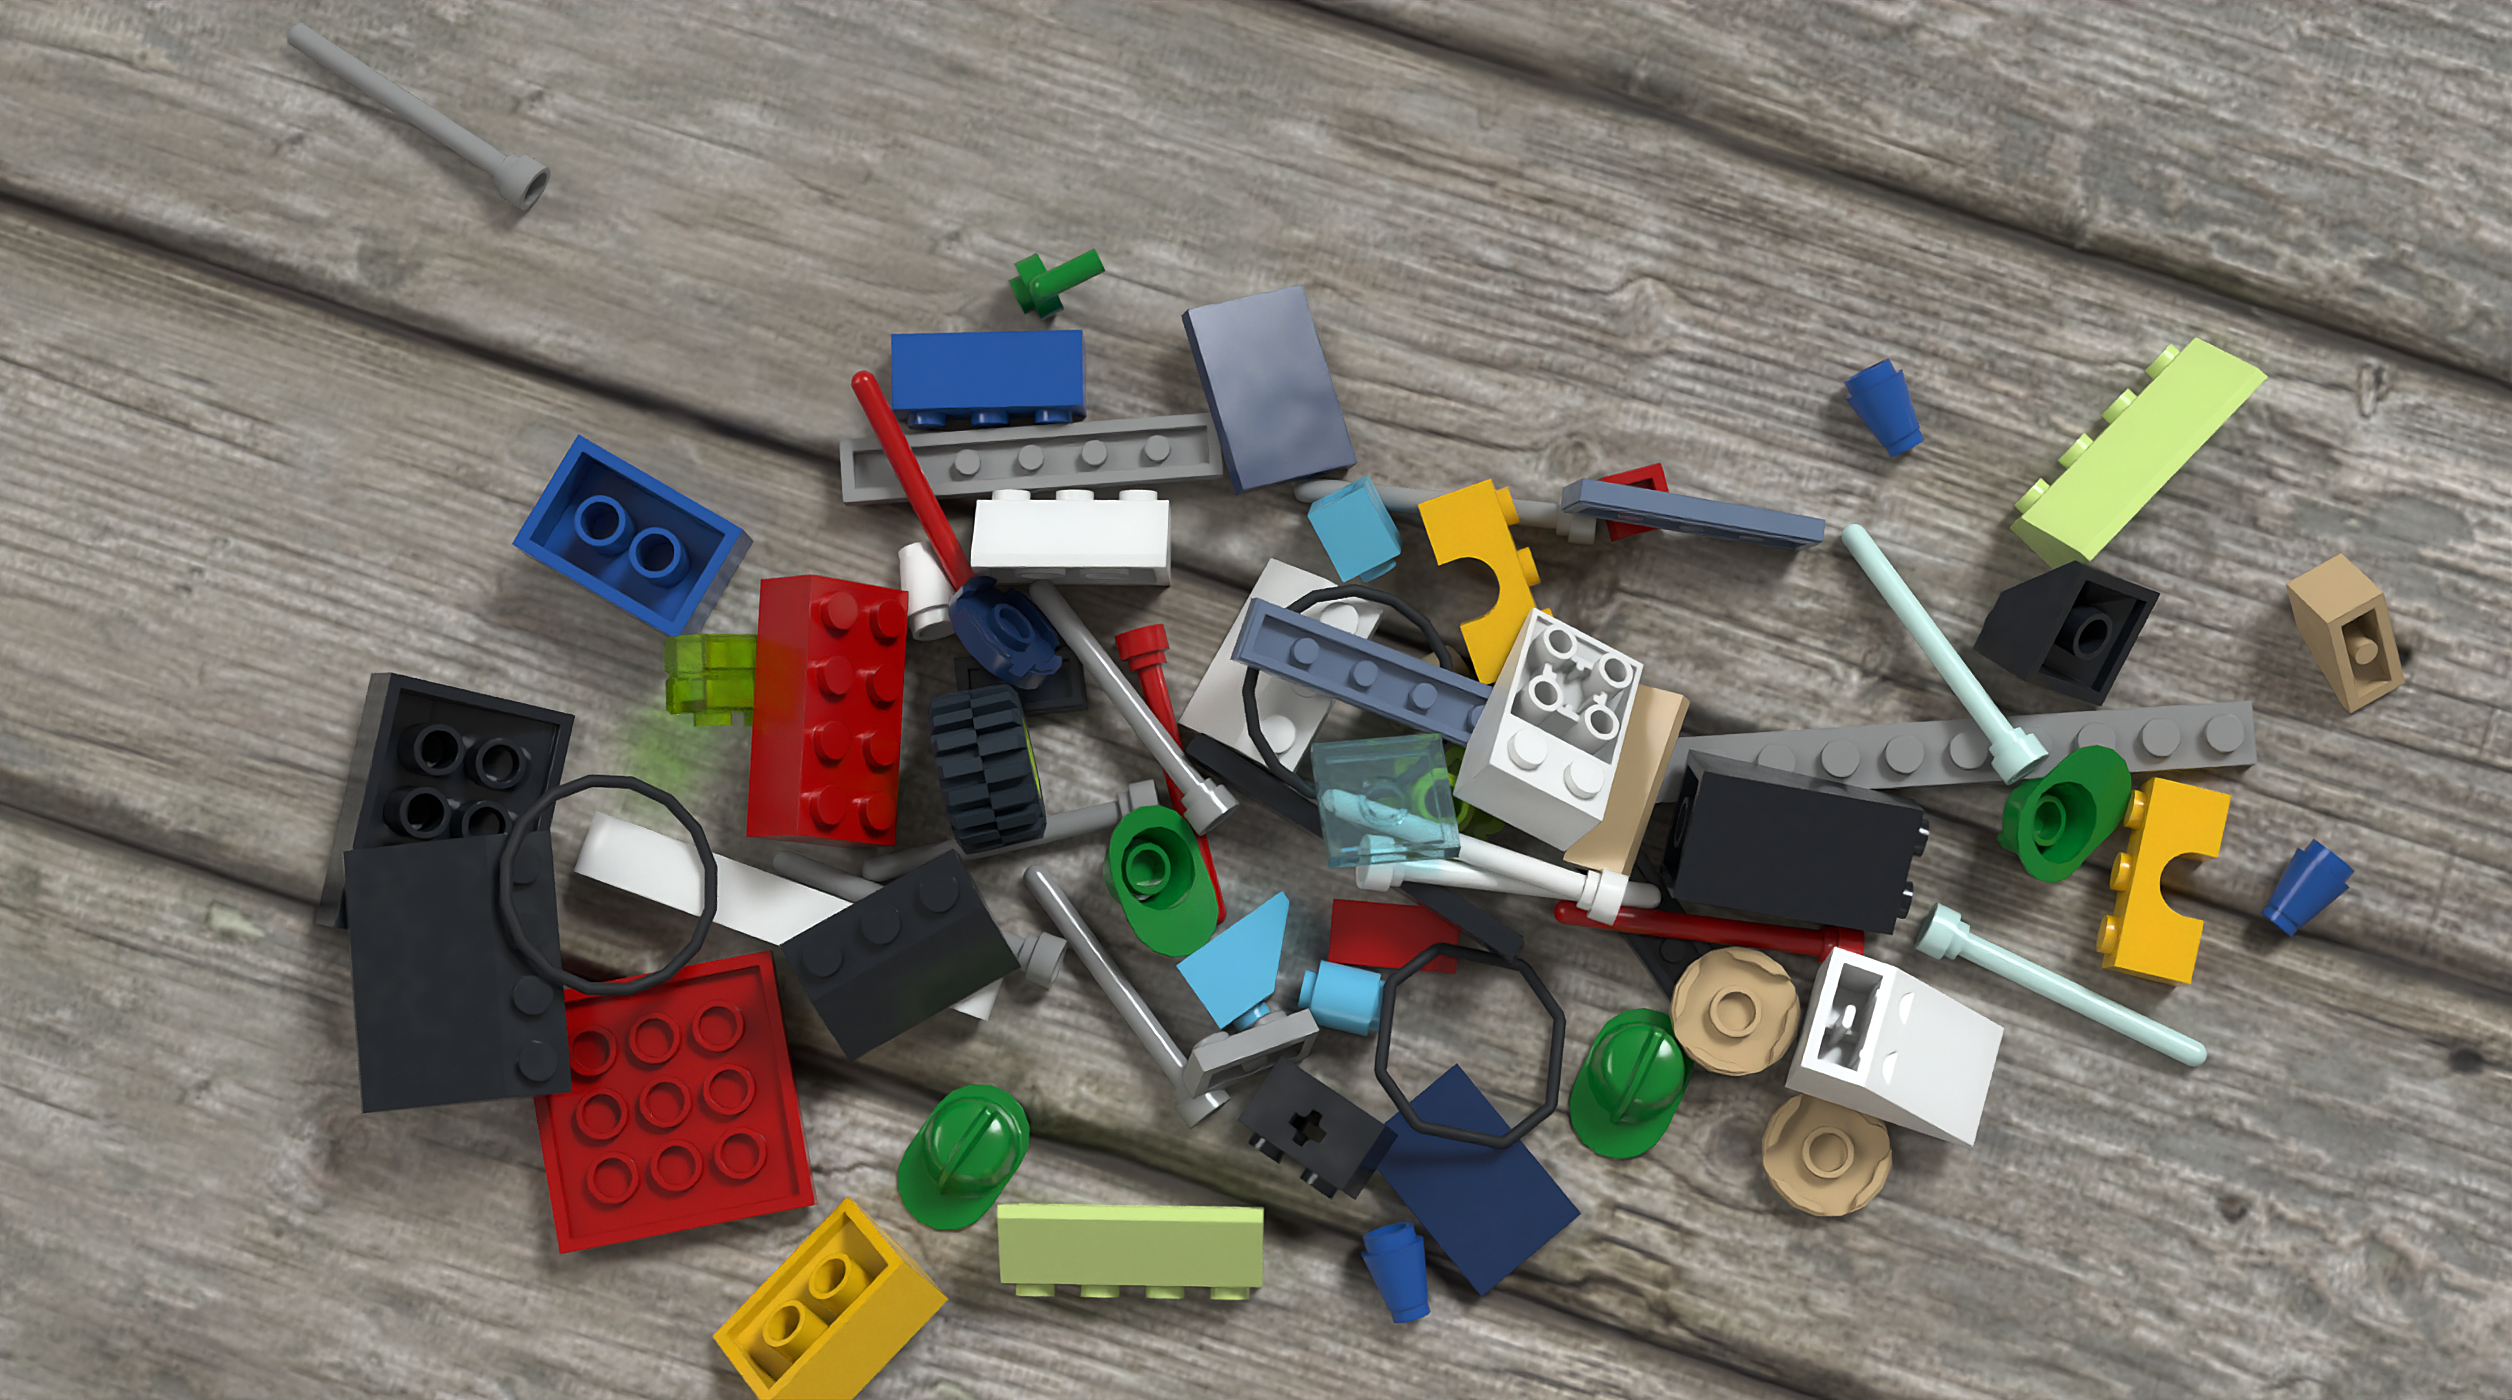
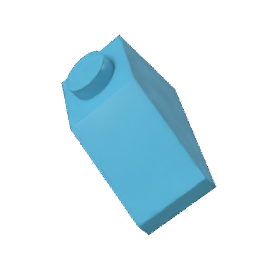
(1240, 966)

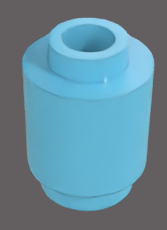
(1343, 998)

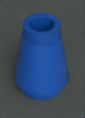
(1885, 406)
(2307, 887)
(1398, 1269)

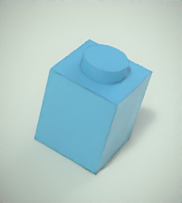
(1356, 531)

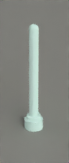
(2012, 749)
(1948, 936)

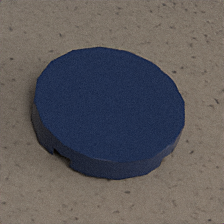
(1014, 653)

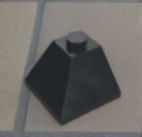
(2067, 629)

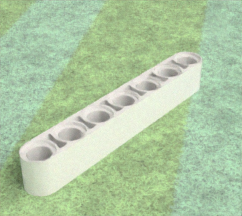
(746, 896)

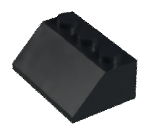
(900, 955)

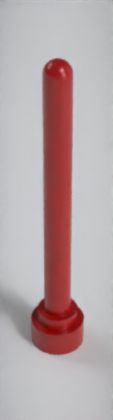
(912, 478)
(1145, 654)
(1720, 930)

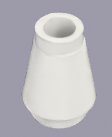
(928, 592)

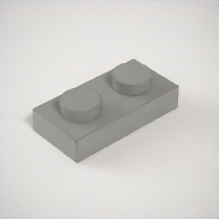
(1227, 1059)

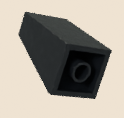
(1791, 845)

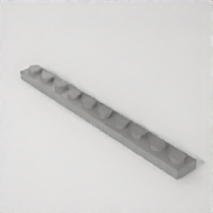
(1960, 754)

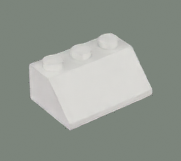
(1073, 539)
(1286, 712)

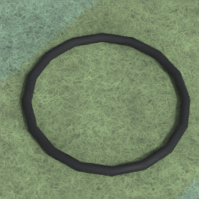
(1299, 606)
(515, 924)

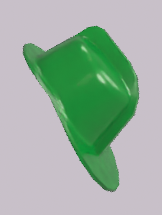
(2067, 813)
(1161, 881)
(1630, 1084)
(963, 1157)

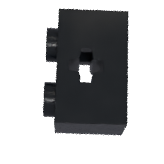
(1353, 1139)

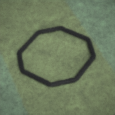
(1384, 1038)

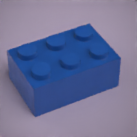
(633, 540)

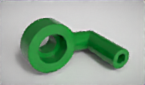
(1039, 288)

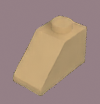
(2347, 631)

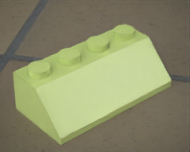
(2135, 453)
(1131, 1247)

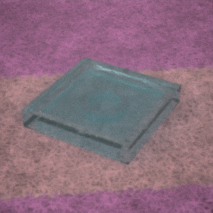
(1385, 800)

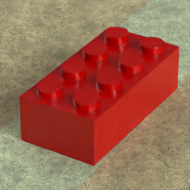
(827, 712)

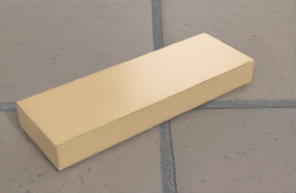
(1636, 783)

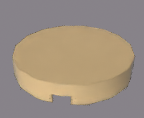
(1734, 1011)
(1825, 1156)

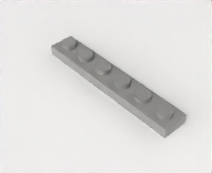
(1040, 458)

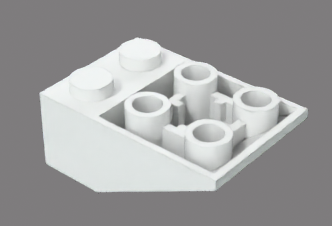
(1551, 733)
(1894, 1049)

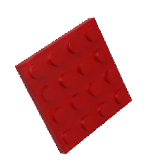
(676, 1108)

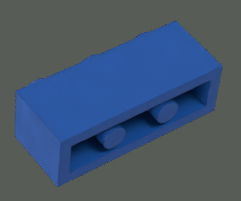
(988, 377)

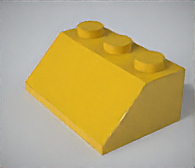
(830, 1312)

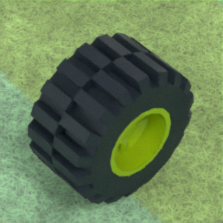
(986, 768)

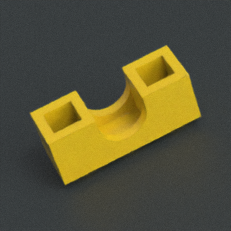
(1476, 525)
(2144, 932)

